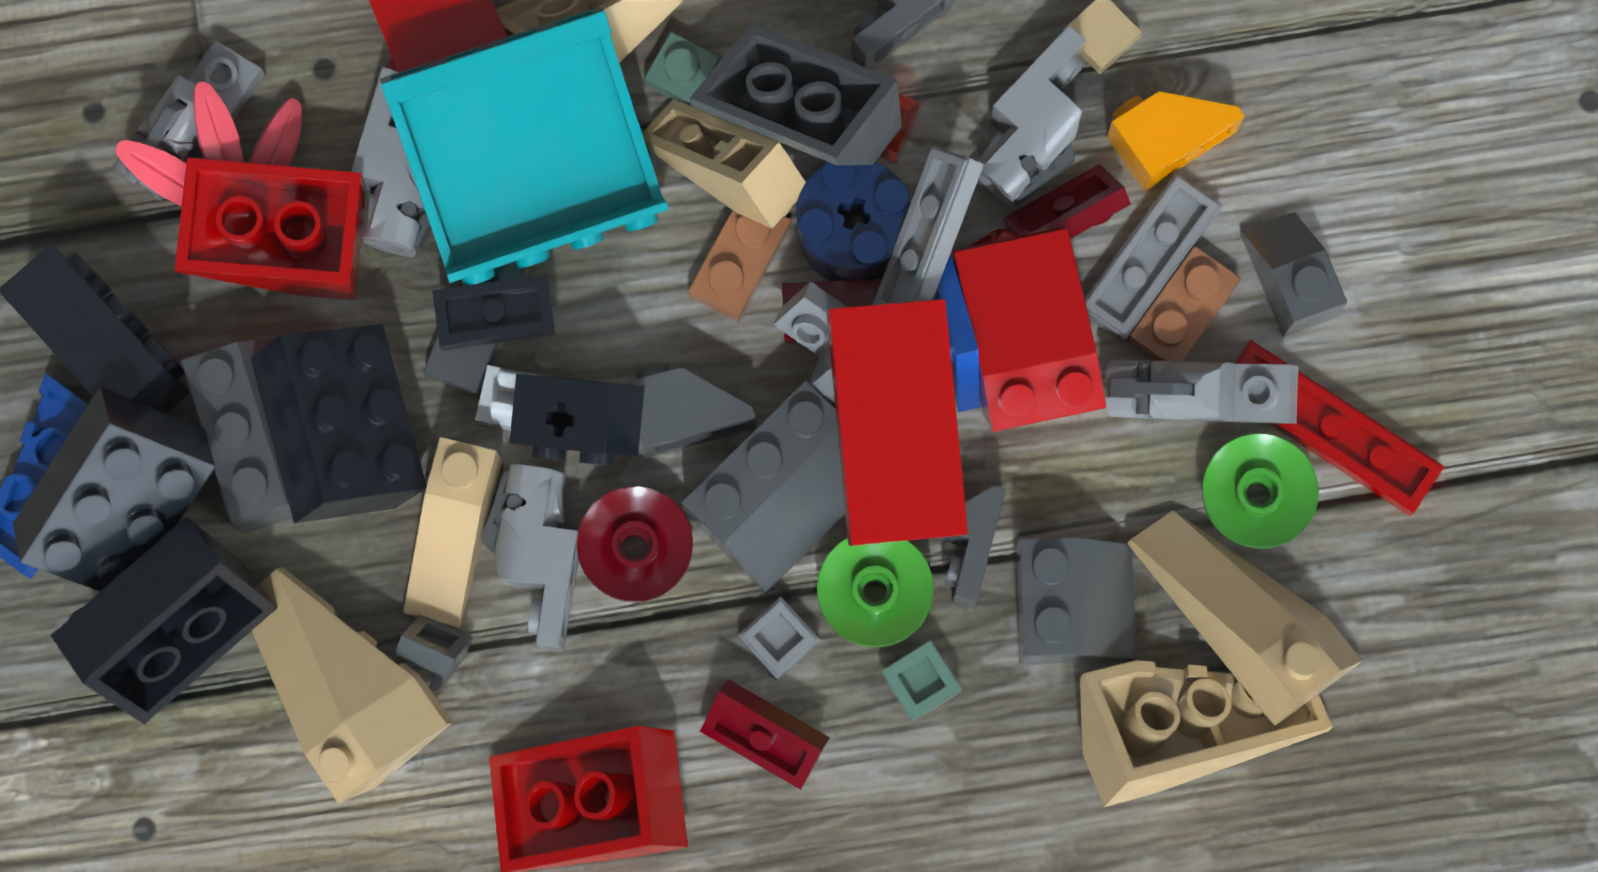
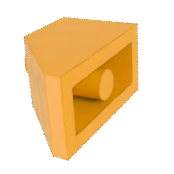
(1168, 133)

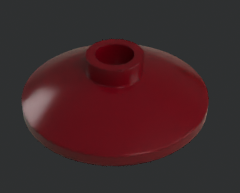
(638, 514)

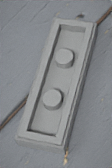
(929, 228)
(1150, 257)

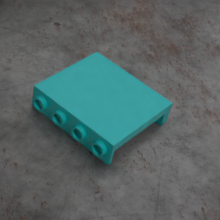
(525, 146)

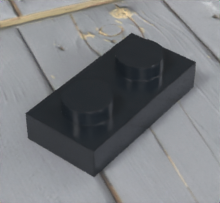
(493, 312)

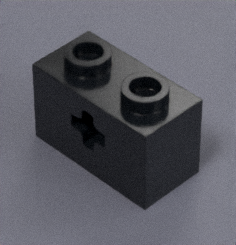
(576, 416)

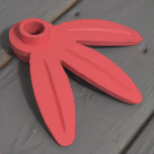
(216, 140)

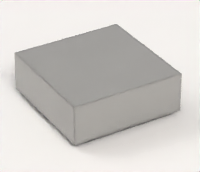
(778, 638)

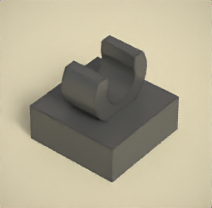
(433, 648)

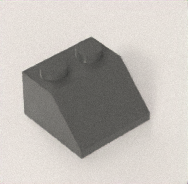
(1074, 601)

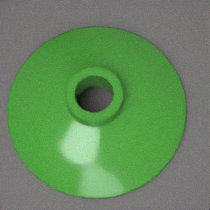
(1278, 469)
(882, 623)

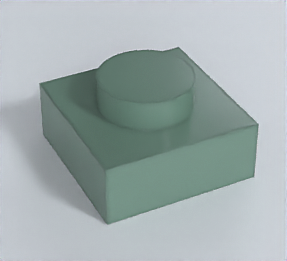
(680, 68)
(921, 681)

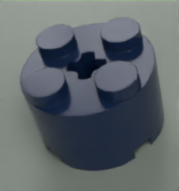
(837, 195)

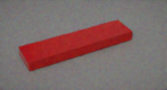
(1354, 441)

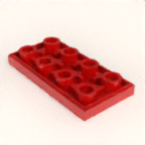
(896, 422)

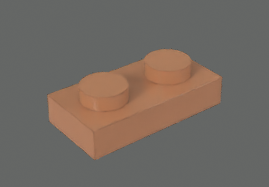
(737, 264)
(1184, 308)

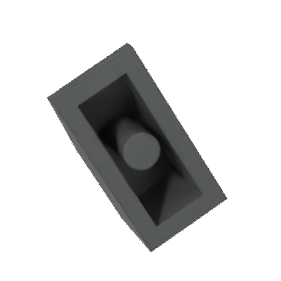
(1294, 273)
(686, 410)

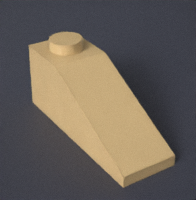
(727, 161)
(451, 530)

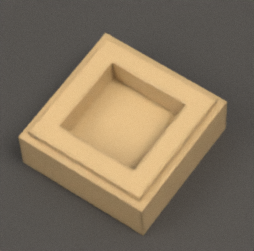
(1106, 33)

